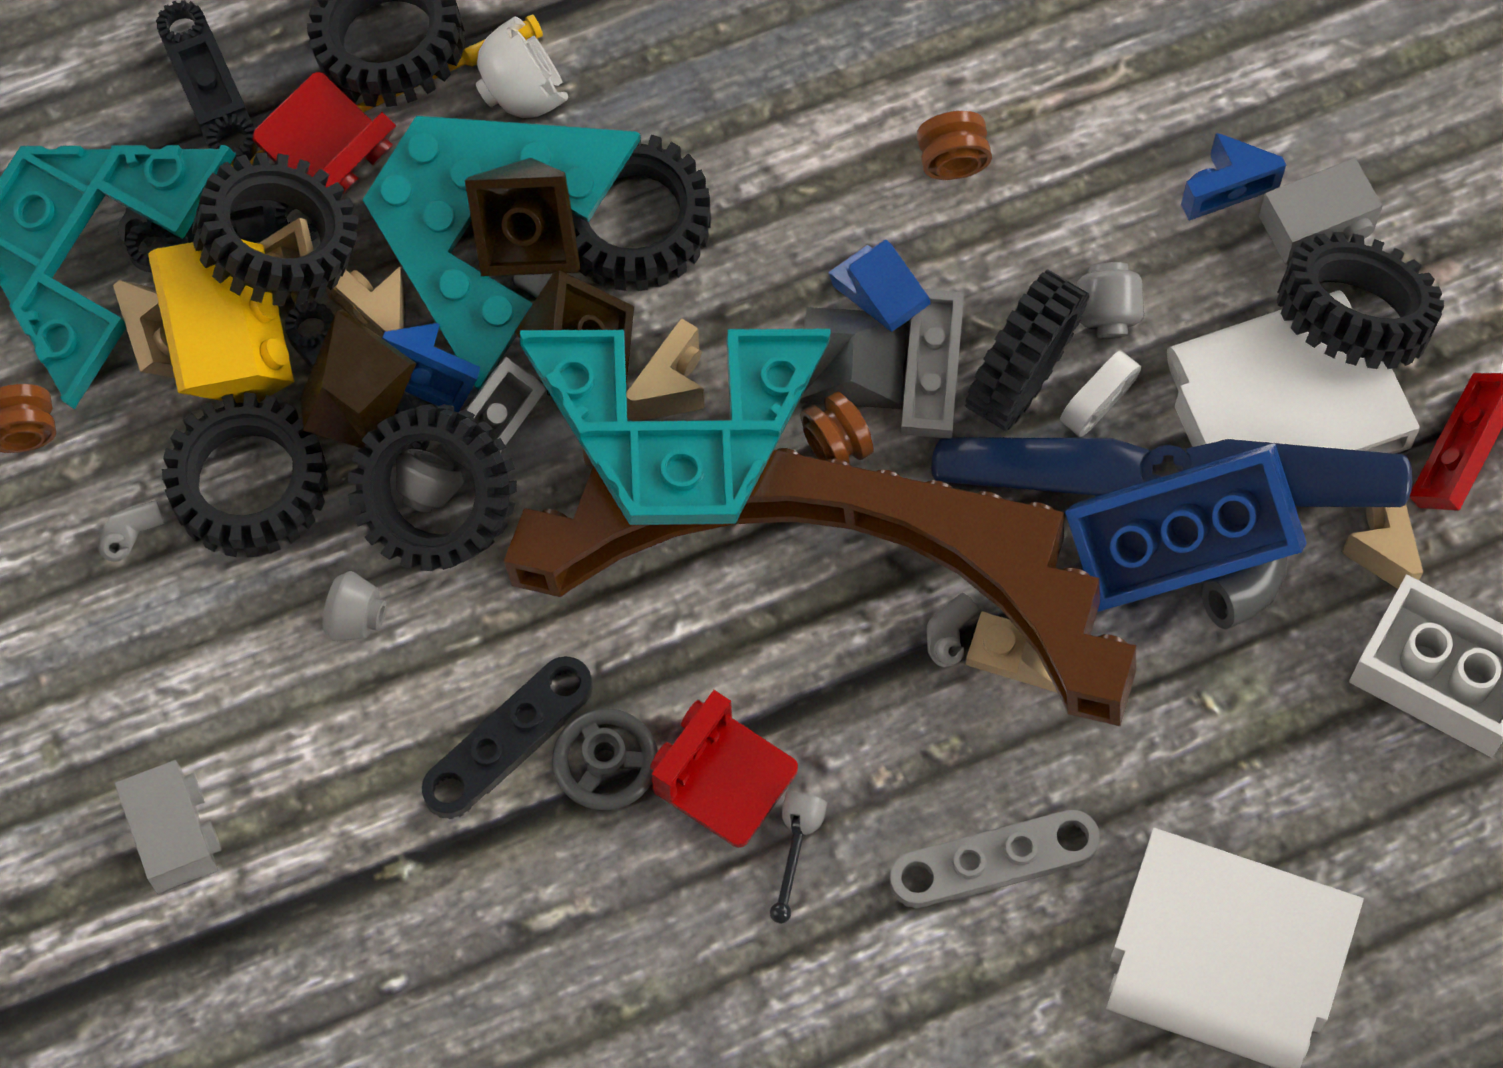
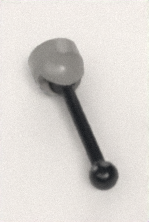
(802, 816)

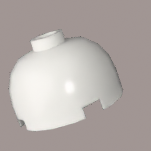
(517, 73)

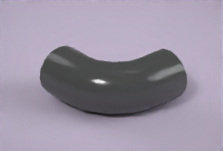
(1243, 593)

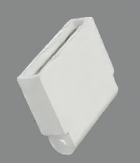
(1276, 388)
(1230, 951)

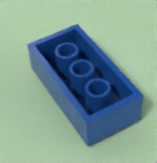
(1187, 527)

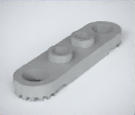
(994, 859)

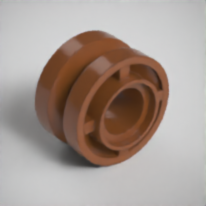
(954, 145)
(25, 418)
(837, 430)

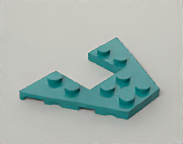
(426, 210)
(42, 213)
(677, 467)

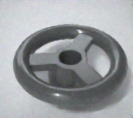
(595, 742)

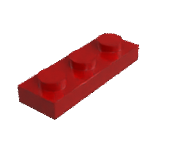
(1462, 445)

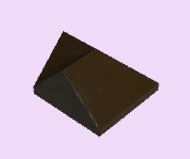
(522, 220)
(575, 305)
(353, 382)

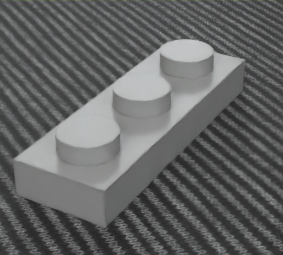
(933, 366)

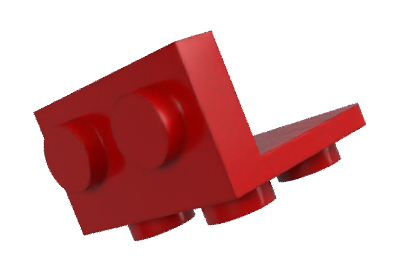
(326, 131)
(721, 772)

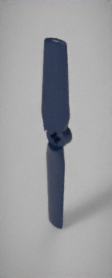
(1106, 465)

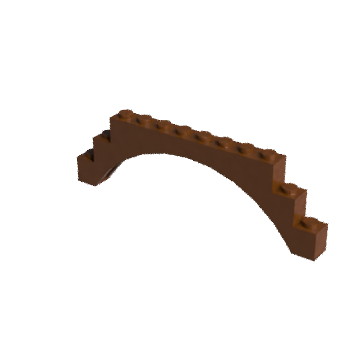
(989, 541)

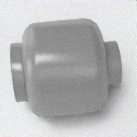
(1113, 299)

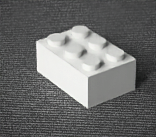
(1438, 665)

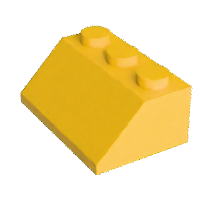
(215, 336)

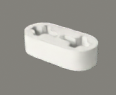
(1100, 393)

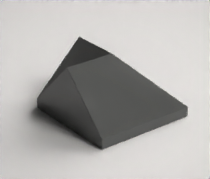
(860, 360)

